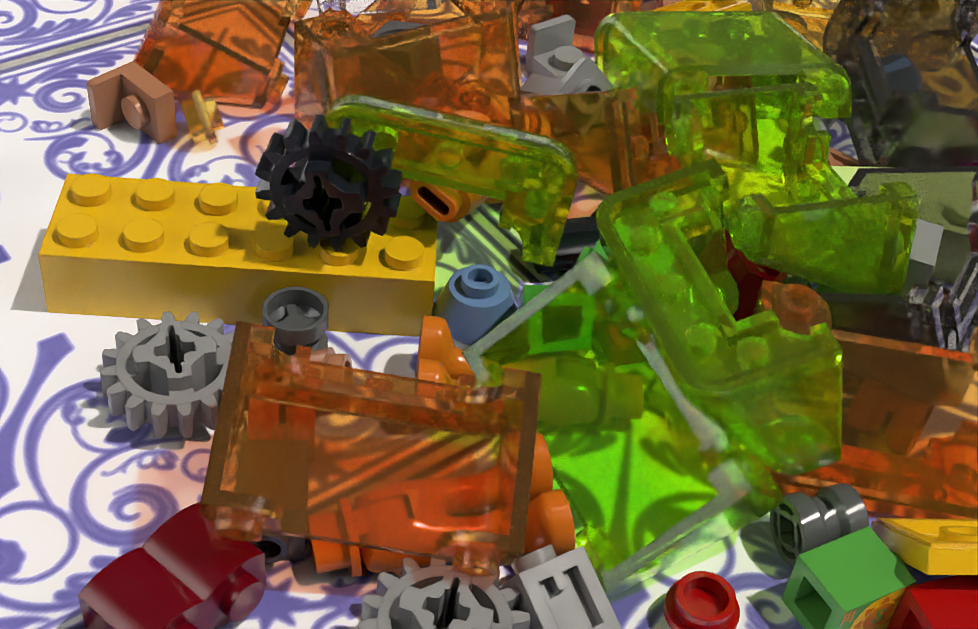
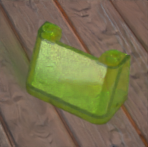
(679, 50)
(474, 156)
(786, 198)
(747, 376)
(621, 437)

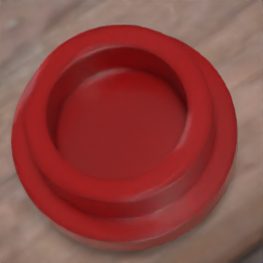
(701, 602)

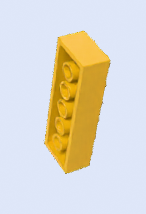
(213, 252)

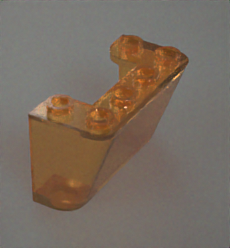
(439, 65)

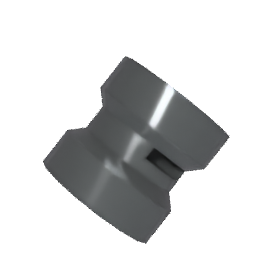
(298, 318)
(813, 521)

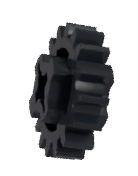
(329, 183)

